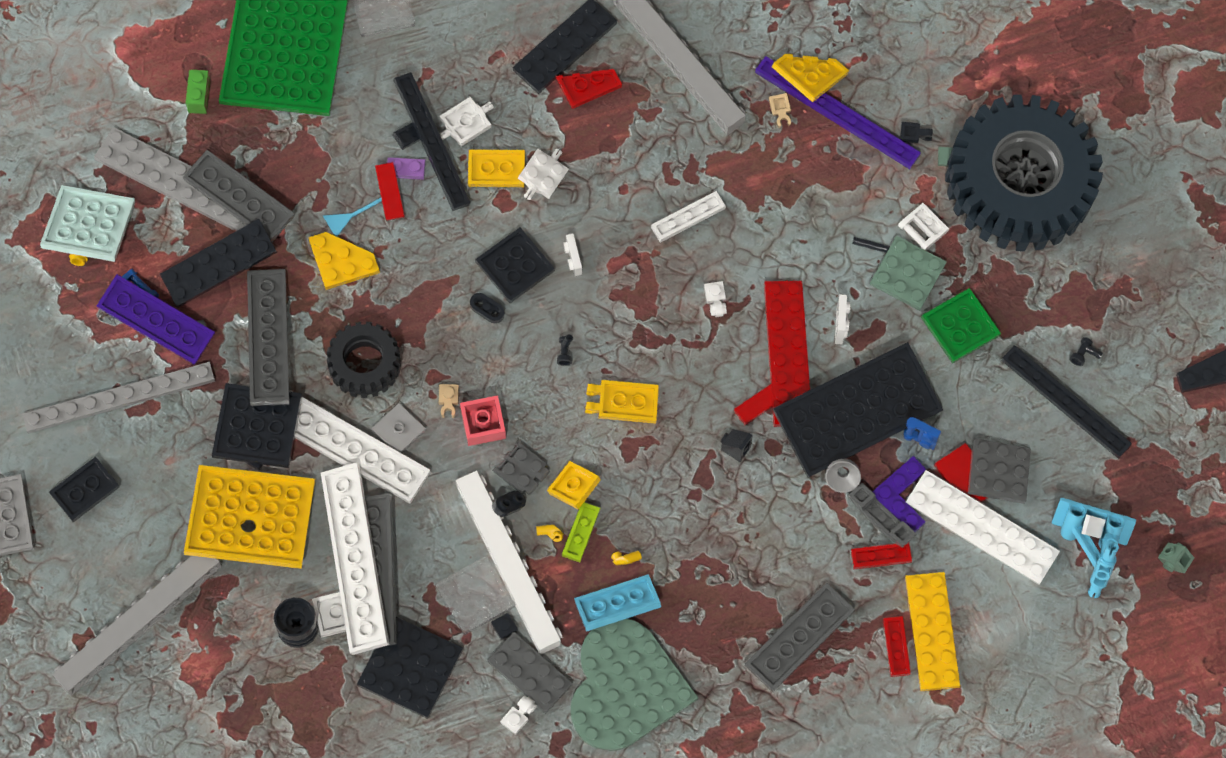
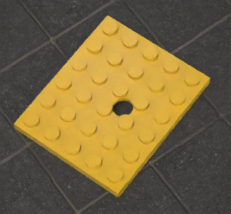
(230, 497)

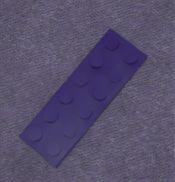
(155, 319)

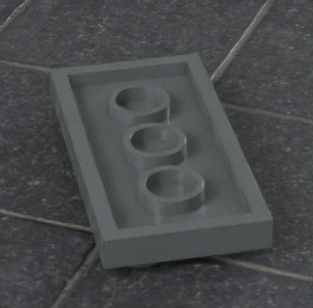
(529, 672)

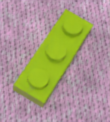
(581, 532)

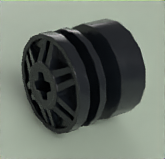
(296, 612)

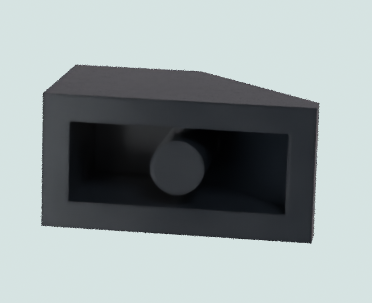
(736, 444)

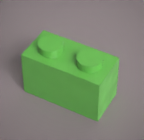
(197, 91)

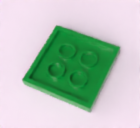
(960, 325)

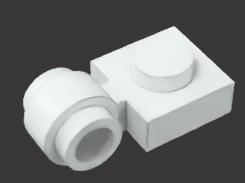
(716, 294)
(515, 719)

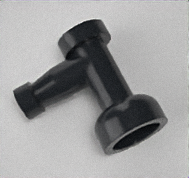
(1078, 358)
(565, 359)

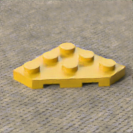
(810, 74)
(340, 260)

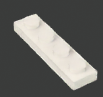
(688, 216)

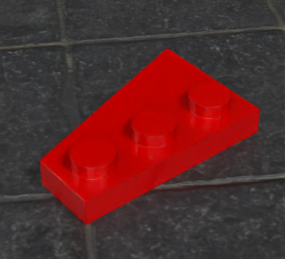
(587, 87)

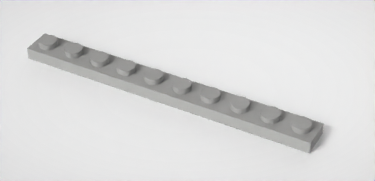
(118, 397)

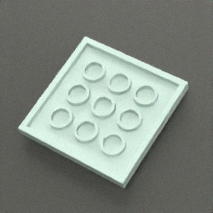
(87, 223)

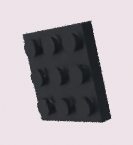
(514, 265)

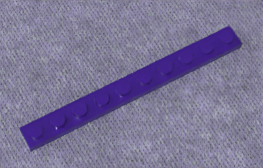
(845, 118)

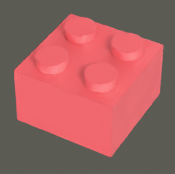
(483, 420)

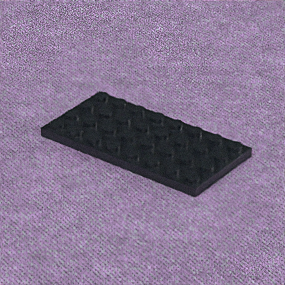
(857, 409)

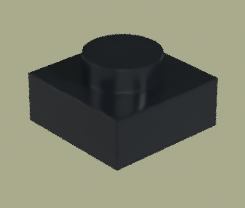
(504, 626)

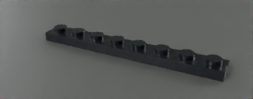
(432, 141)
(1066, 402)

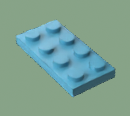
(617, 602)

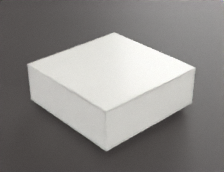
(1093, 526)

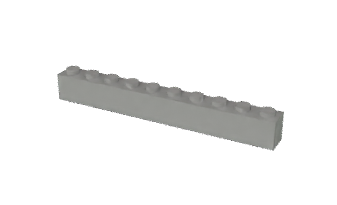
(683, 63)
(134, 622)

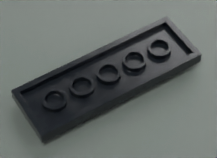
(564, 45)
(218, 263)

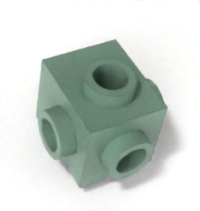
(1176, 557)

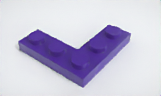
(889, 493)

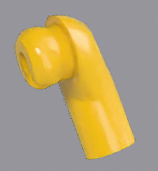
(550, 530)
(629, 558)

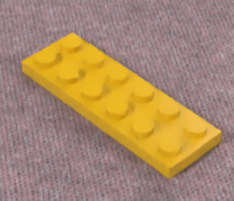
(932, 631)

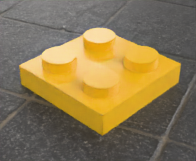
(573, 485)

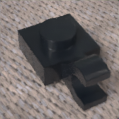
(912, 132)

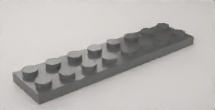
(268, 337)
(381, 527)

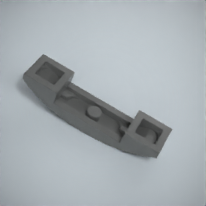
(881, 517)

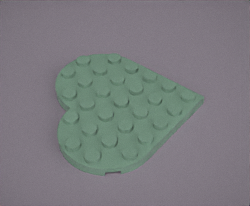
(626, 688)

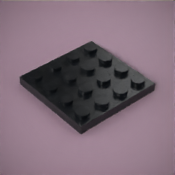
(255, 432)
(411, 670)

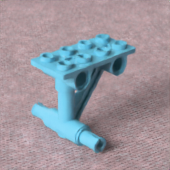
(1117, 529)

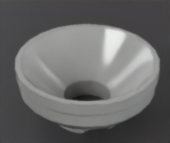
(839, 482)

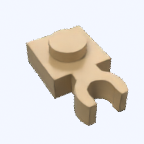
(780, 106)
(448, 397)

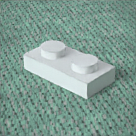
(574, 261)

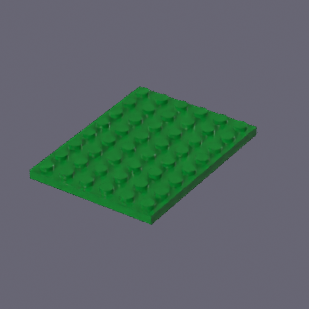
(284, 55)

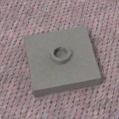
(398, 429)

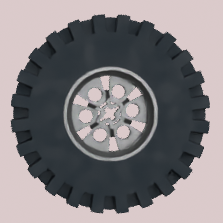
(1000, 202)

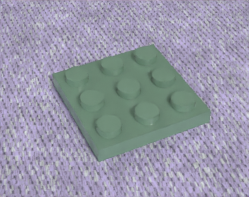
(908, 273)

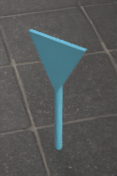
(339, 221)

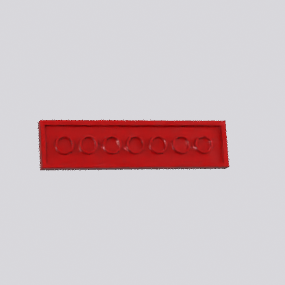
(786, 341)

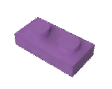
(408, 168)

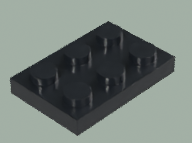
(84, 489)

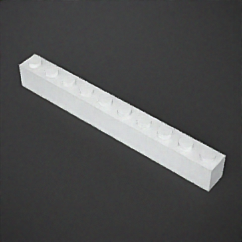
(508, 563)

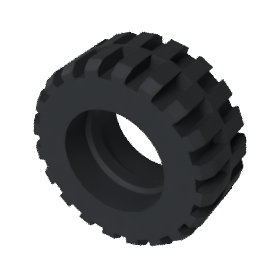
(363, 336)

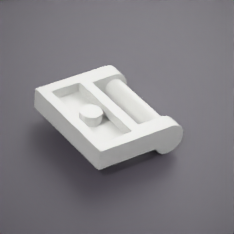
(927, 222)

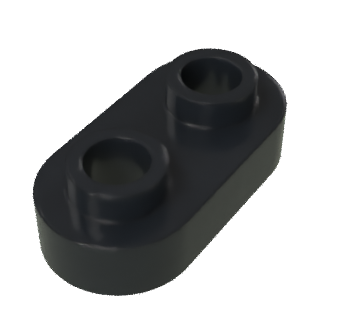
(488, 308)
(509, 503)

